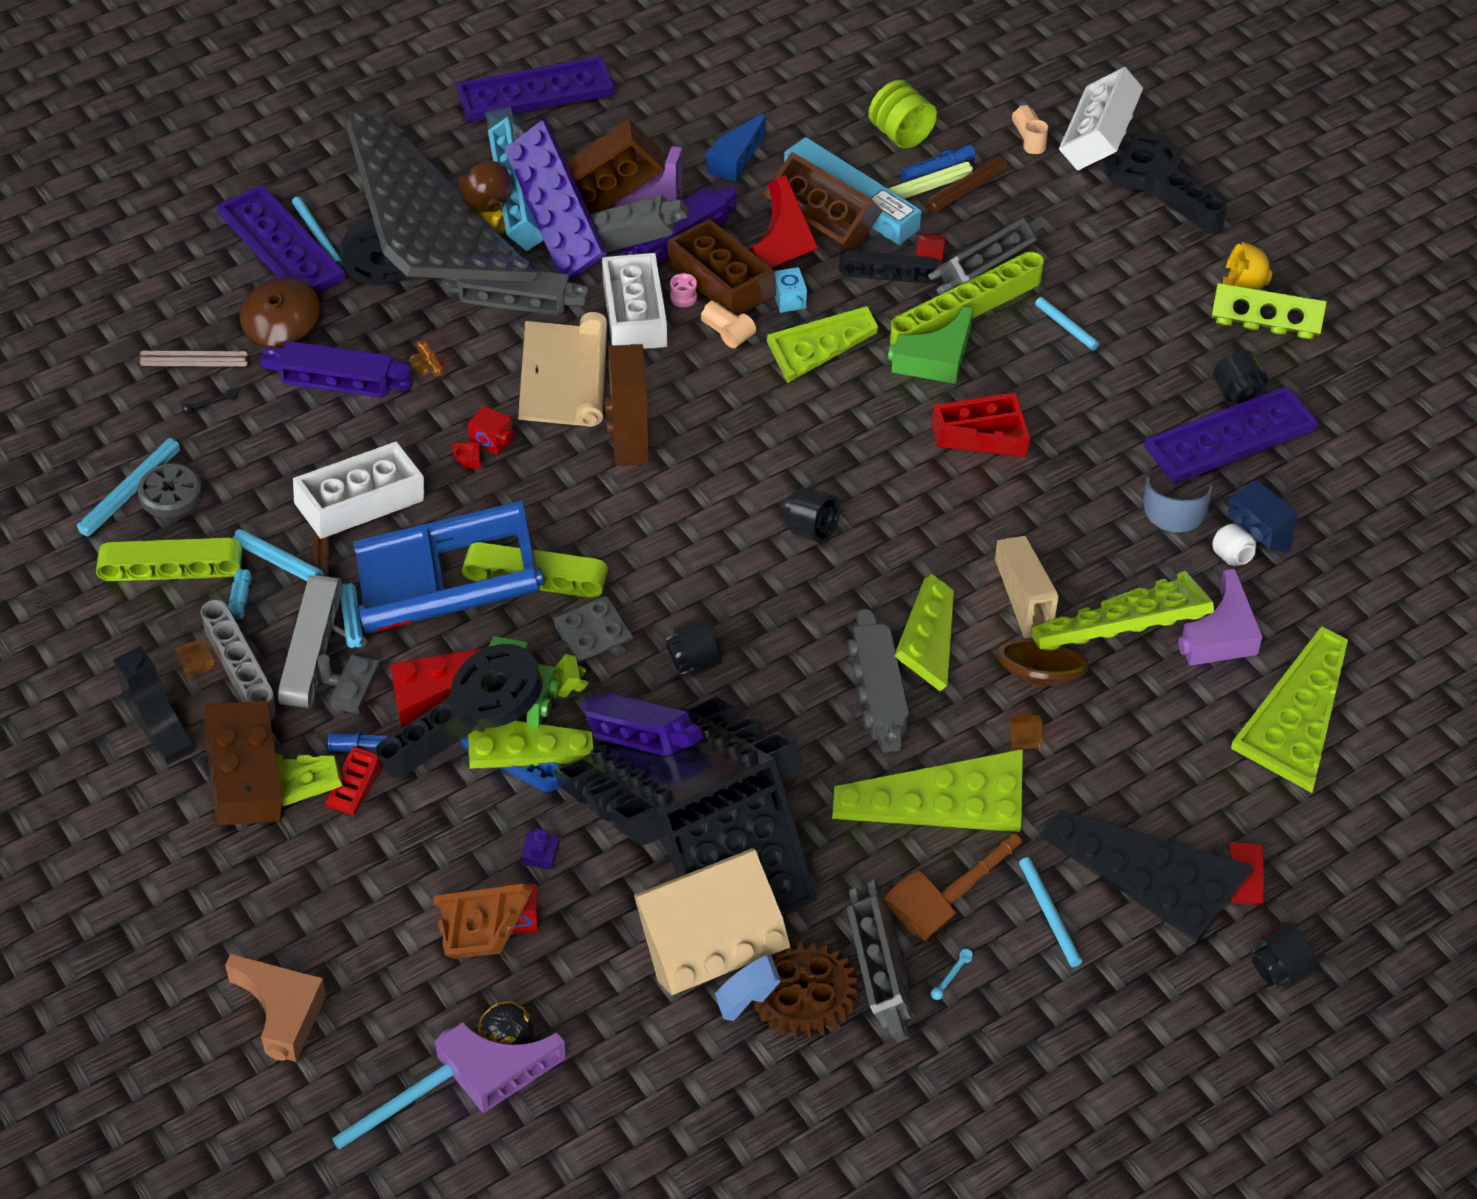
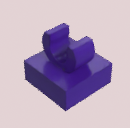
(540, 849)

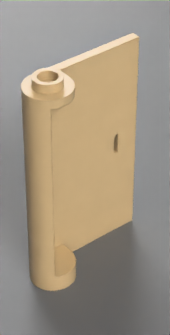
(568, 374)

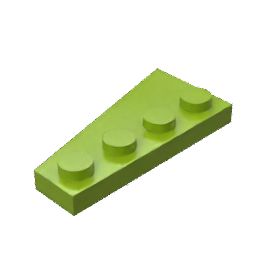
(928, 633)

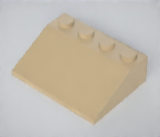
(711, 922)

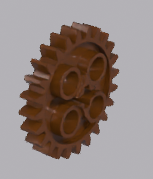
(805, 990)

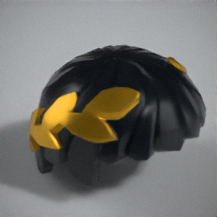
(506, 1024)

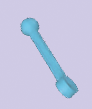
(964, 957)

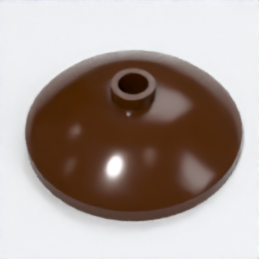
(287, 320)
(1042, 666)

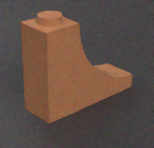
(289, 1001)

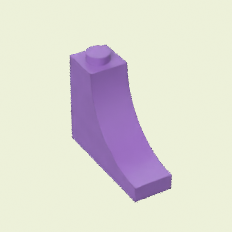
(666, 183)
(1227, 632)
(492, 1069)

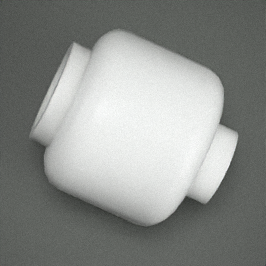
(1234, 545)

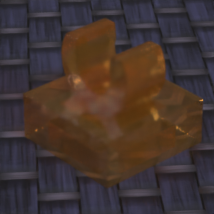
(426, 360)
(194, 657)
(1025, 731)

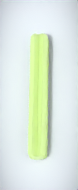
(932, 180)

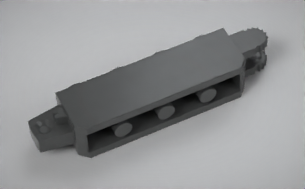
(638, 222)
(986, 254)
(545, 295)
(879, 681)
(881, 961)

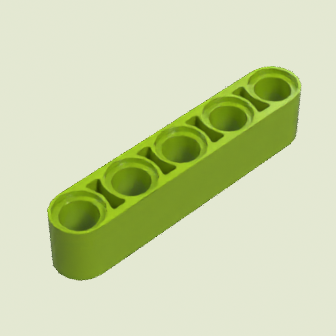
(169, 559)
(560, 571)

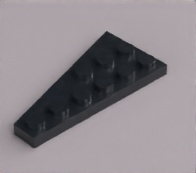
(1166, 878)

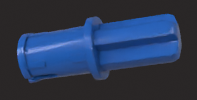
(346, 742)

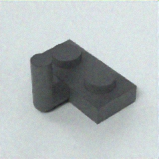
(353, 684)

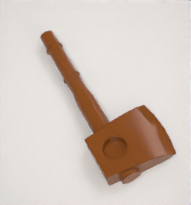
(925, 908)

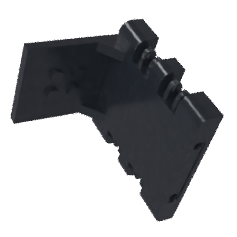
(704, 798)

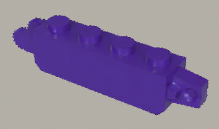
(701, 206)
(337, 369)
(640, 724)

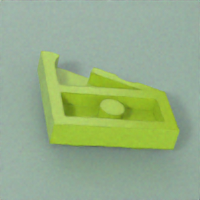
(307, 776)

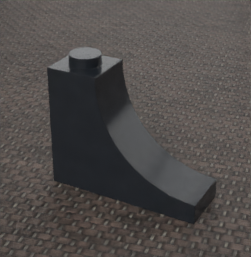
(150, 705)

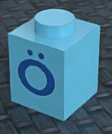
(790, 290)

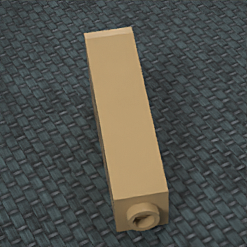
(1026, 583)

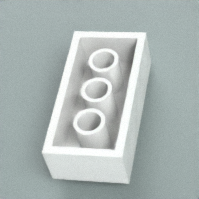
(1101, 118)
(634, 300)
(358, 489)

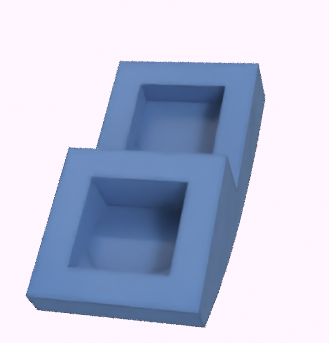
(748, 984)

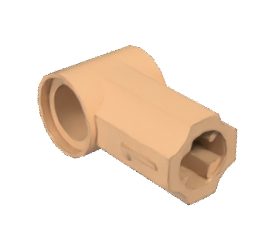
(1031, 129)
(731, 327)

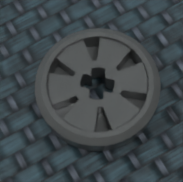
(170, 503)

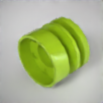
(902, 114)

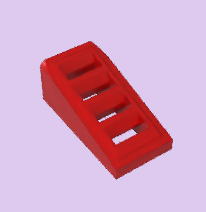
(359, 763)

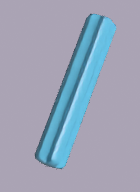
(351, 616)

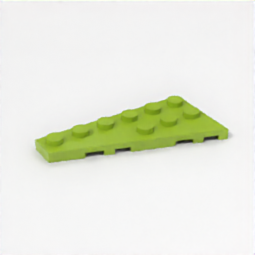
(1128, 612)
(1294, 718)

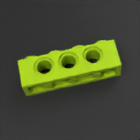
(1311, 310)

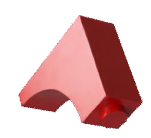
(788, 231)

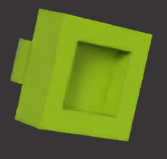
(569, 676)

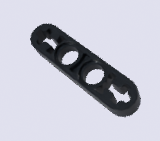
(890, 264)

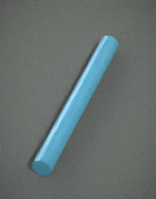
(316, 229)
(1050, 912)
(392, 1106)

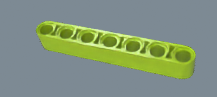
(978, 293)

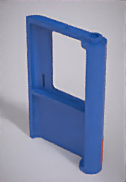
(404, 574)

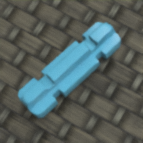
(239, 593)

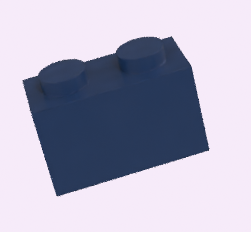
(1264, 516)

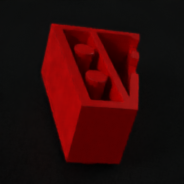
(982, 425)
(424, 683)

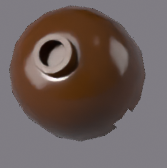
(486, 187)

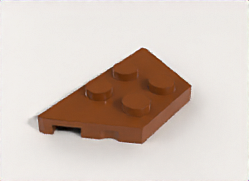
(479, 919)

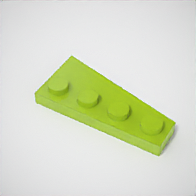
(816, 342)
(526, 745)

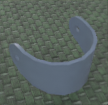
(1172, 513)

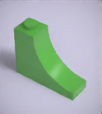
(933, 354)

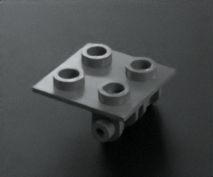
(594, 629)

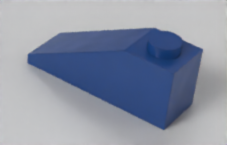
(735, 149)

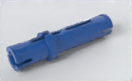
(940, 162)

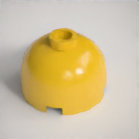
(1248, 267)

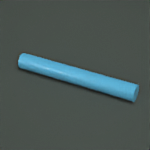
(1067, 323)

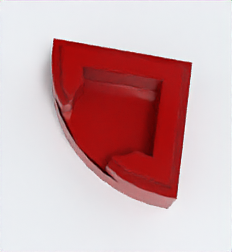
(468, 454)

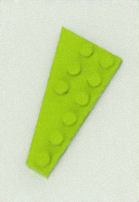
(958, 795)

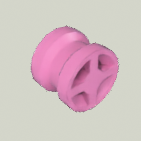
(683, 290)

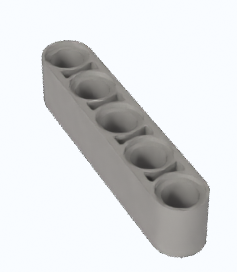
(309, 641)
(236, 655)

